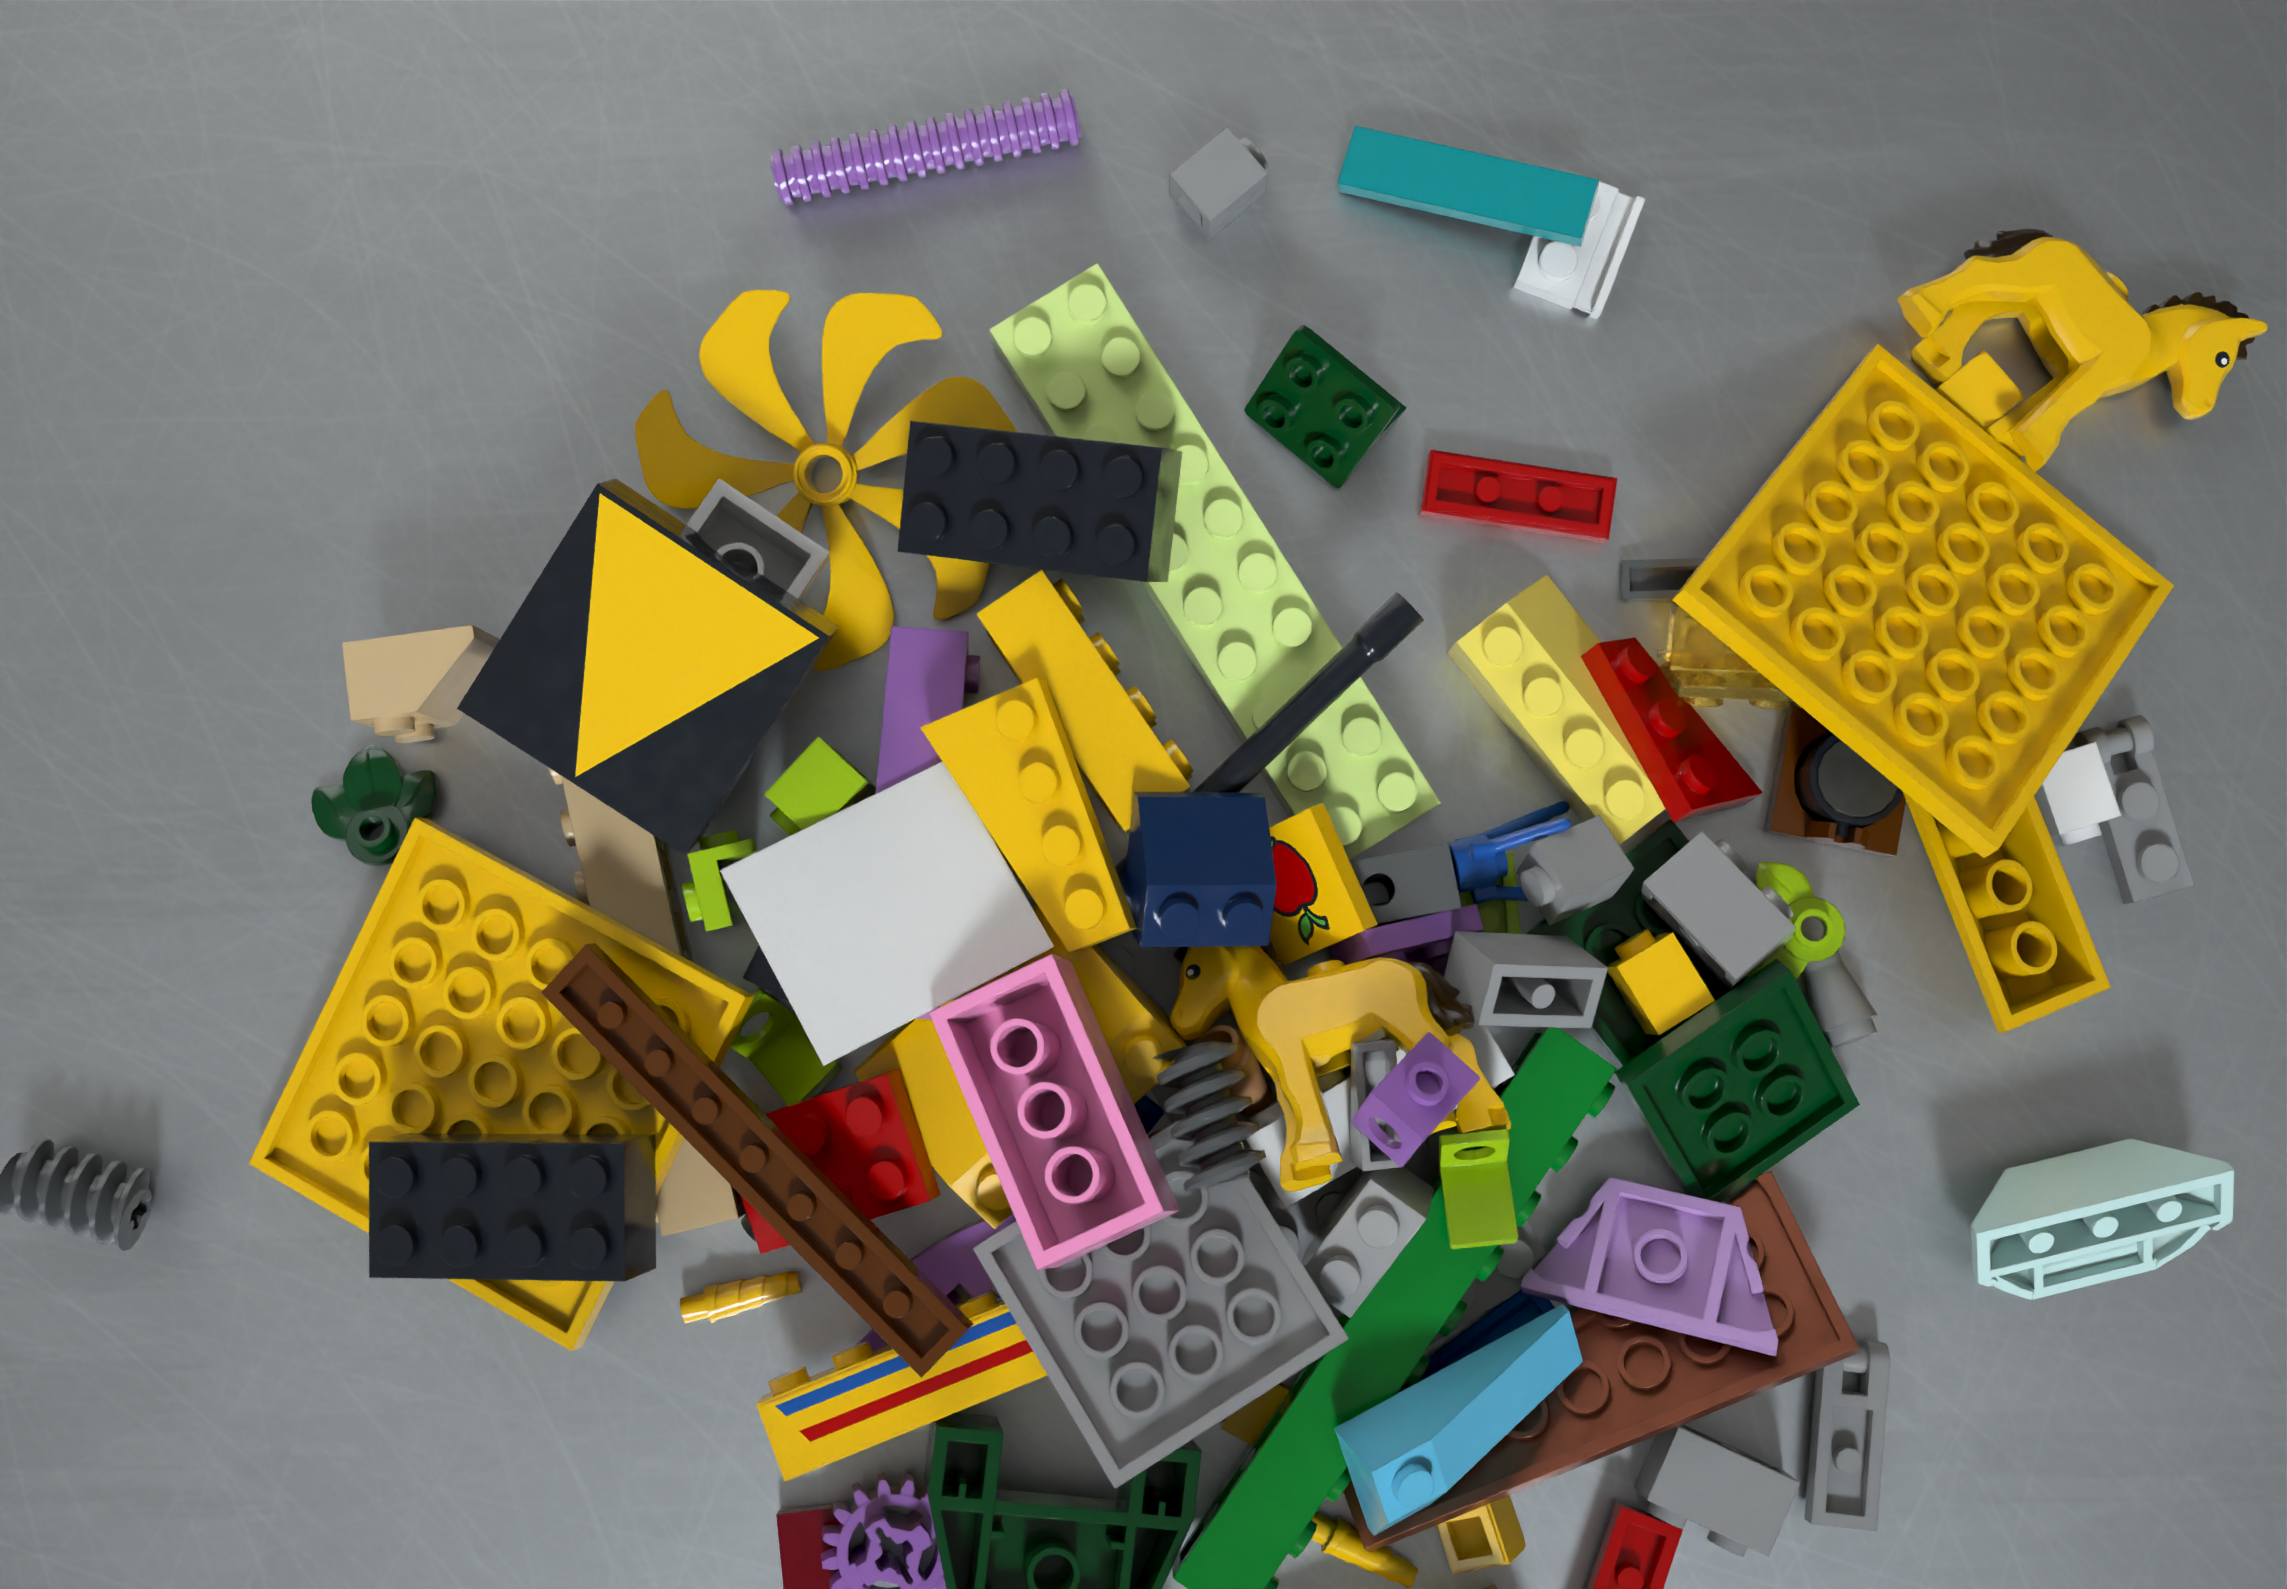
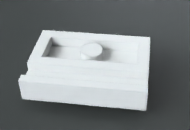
(1586, 273)

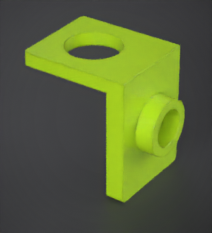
(783, 1051)
(1477, 1189)

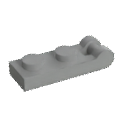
(2145, 838)
(1848, 1441)

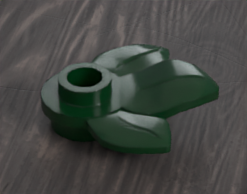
(372, 796)

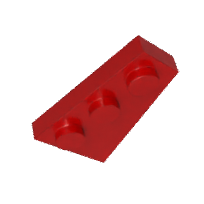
(1670, 739)

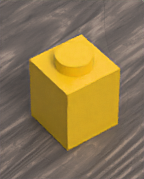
(1658, 981)

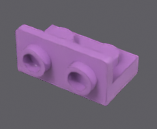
(1417, 939)

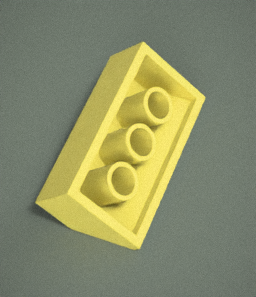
(1537, 684)

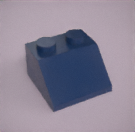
(1200, 869)

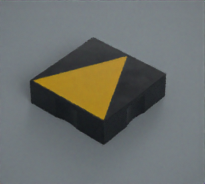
(646, 665)

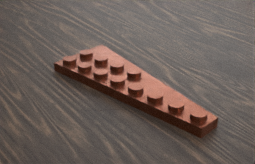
(1651, 1378)

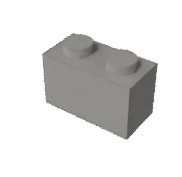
(1719, 909)
(1525, 979)
(1366, 1235)
(1717, 1488)

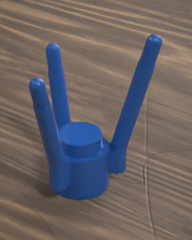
(1482, 857)

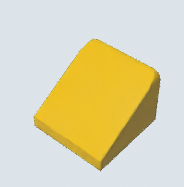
(1981, 390)
(1483, 1537)

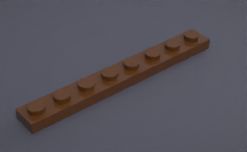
(757, 1159)

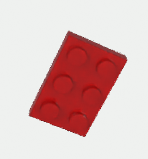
(863, 1144)

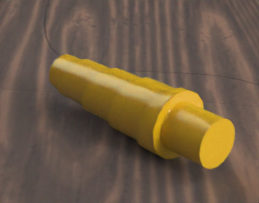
(737, 1296)
(1344, 1542)

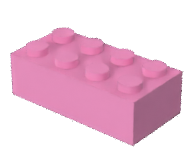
(1053, 1112)

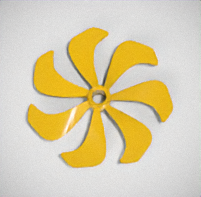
(854, 342)

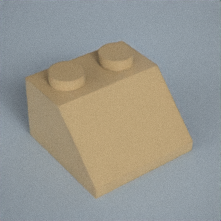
(413, 679)

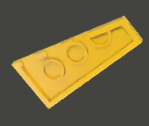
(1032, 799)

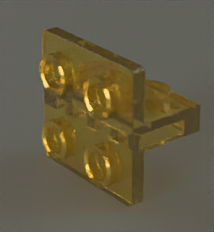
(1709, 671)

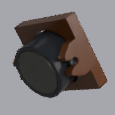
(1837, 787)

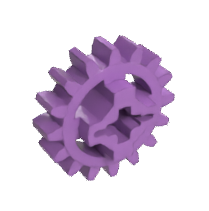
(868, 1560)

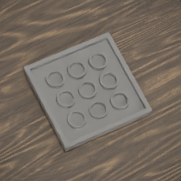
(1169, 1320)

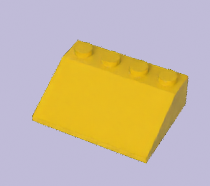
(1131, 1026)

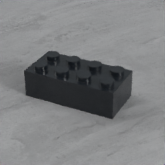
(1039, 501)
(512, 1206)

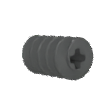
(1209, 1114)
(76, 1196)

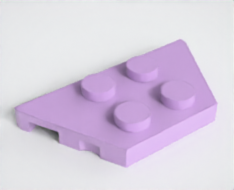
(1660, 1264)

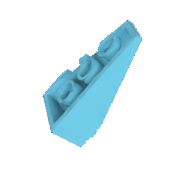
(1439, 1428)

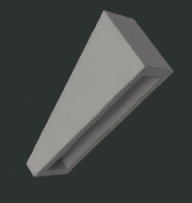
(1369, 1066)

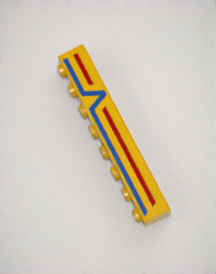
(881, 1397)

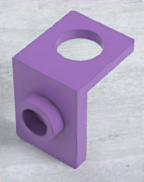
(1415, 1098)

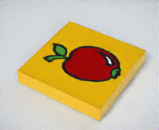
(1316, 887)

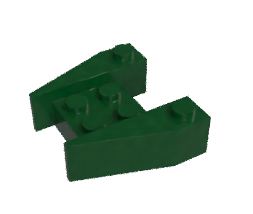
(1051, 1539)

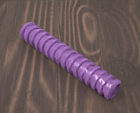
(925, 147)

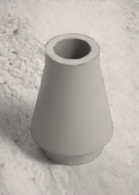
(1838, 1002)

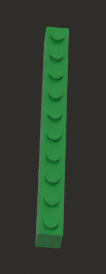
(1297, 1455)

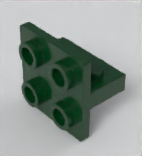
(1322, 407)

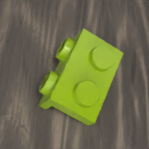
(707, 895)

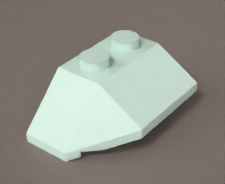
(2096, 1216)

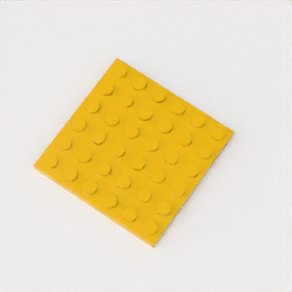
(1927, 599)
(451, 1035)

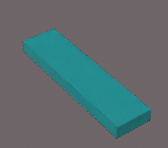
(1468, 185)

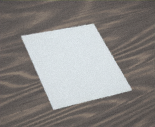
(885, 911)

